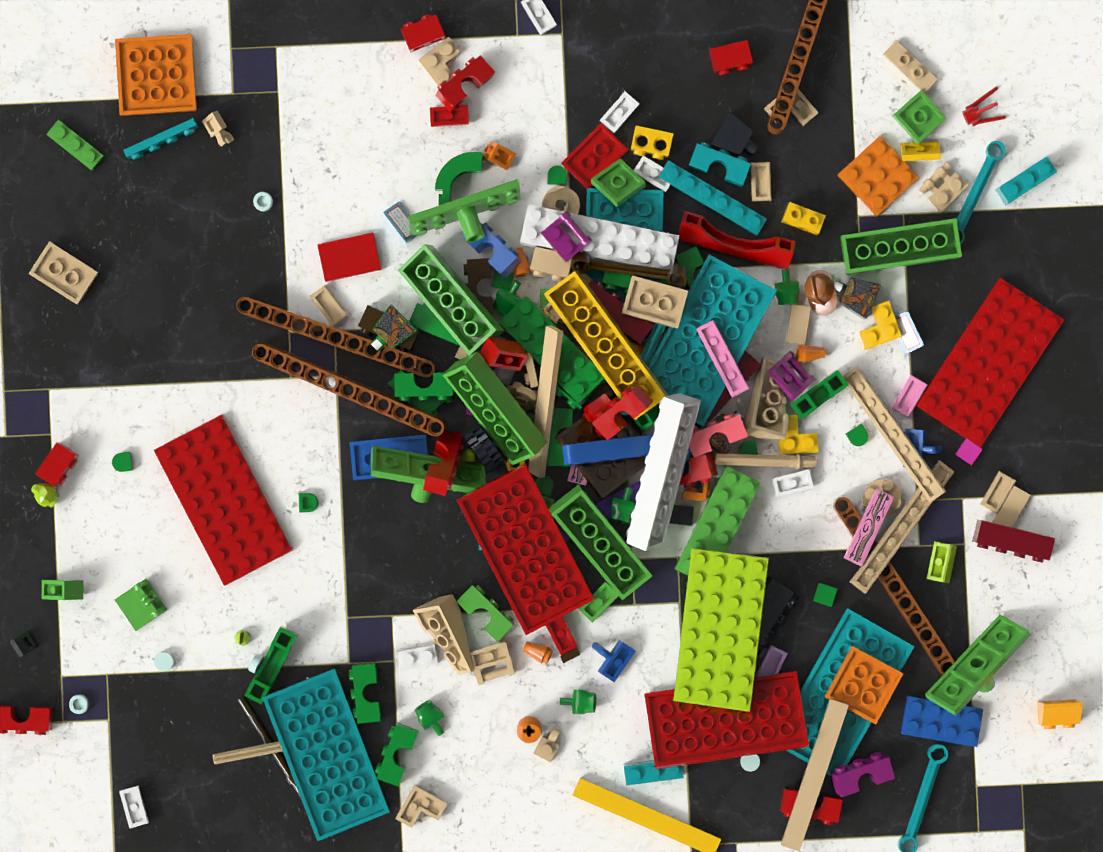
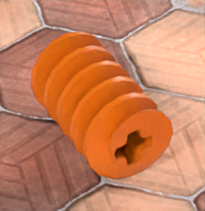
(529, 737)

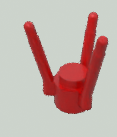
(973, 114)

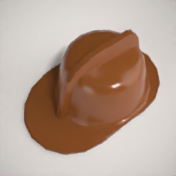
(821, 292)

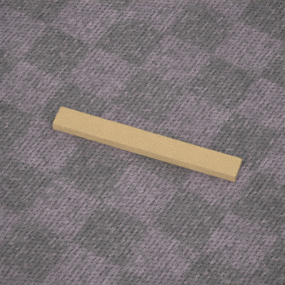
(546, 395)
(894, 434)
(897, 533)
(814, 775)

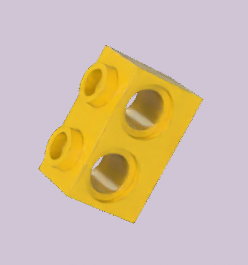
(652, 137)
(803, 218)

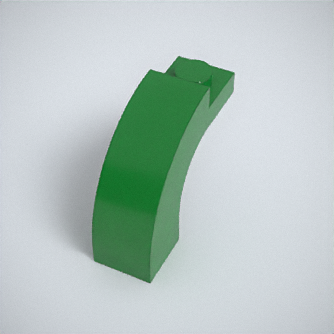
(463, 163)

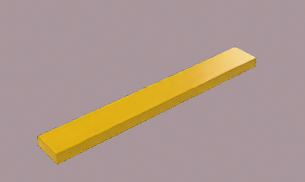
(646, 816)

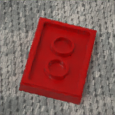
(594, 155)
(349, 257)

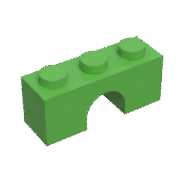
(475, 599)

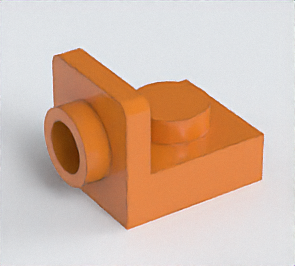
(498, 155)
(692, 493)

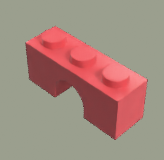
(731, 428)

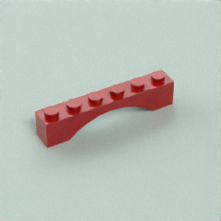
(771, 251)

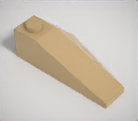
(766, 408)
(445, 624)

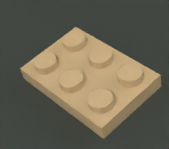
(63, 273)
(655, 302)

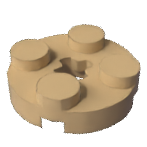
(565, 195)
(524, 396)
(887, 487)

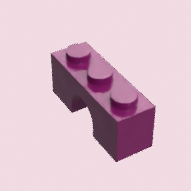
(846, 777)

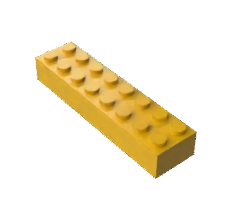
(602, 338)

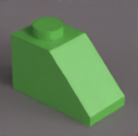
(62, 589)

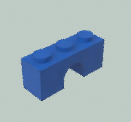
(503, 259)

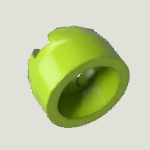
(468, 455)
(246, 639)

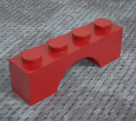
(440, 474)

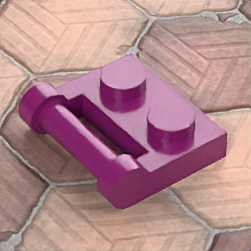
(561, 241)
(787, 378)

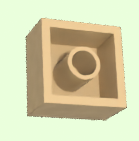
(550, 264)

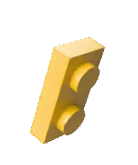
(920, 151)

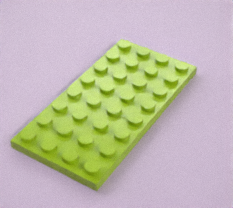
(721, 629)

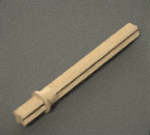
(765, 460)
(247, 752)

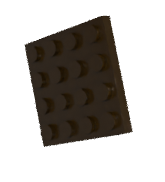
(610, 474)

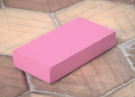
(909, 396)

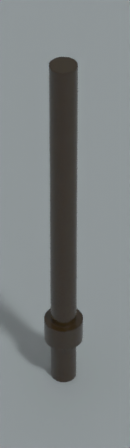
(266, 738)

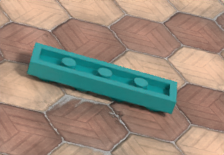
(169, 136)

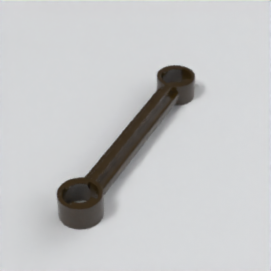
(630, 269)

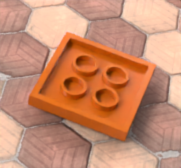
(878, 176)
(864, 684)

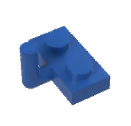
(918, 438)
(615, 660)

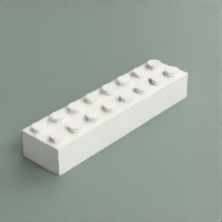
(609, 239)
(662, 471)

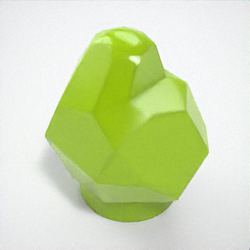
(45, 494)

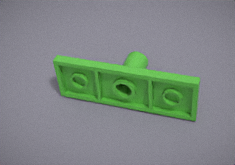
(465, 211)
(413, 468)
(977, 665)

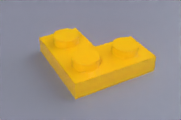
(886, 329)
(797, 443)

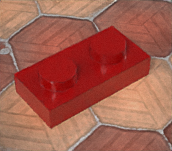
(442, 117)
(561, 636)

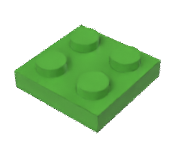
(919, 117)
(618, 182)

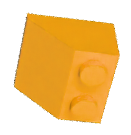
(1059, 713)

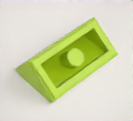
(941, 562)

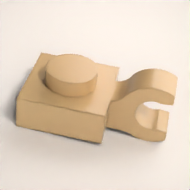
(216, 126)
(547, 747)

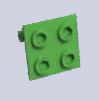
(140, 604)

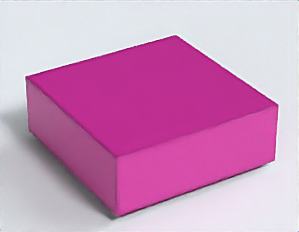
(968, 451)

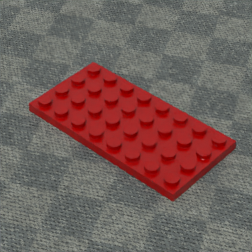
(989, 362)
(223, 500)
(525, 549)
(702, 733)

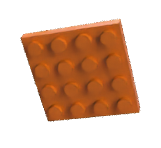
(155, 74)

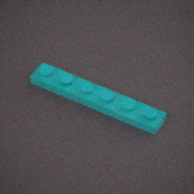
(712, 198)

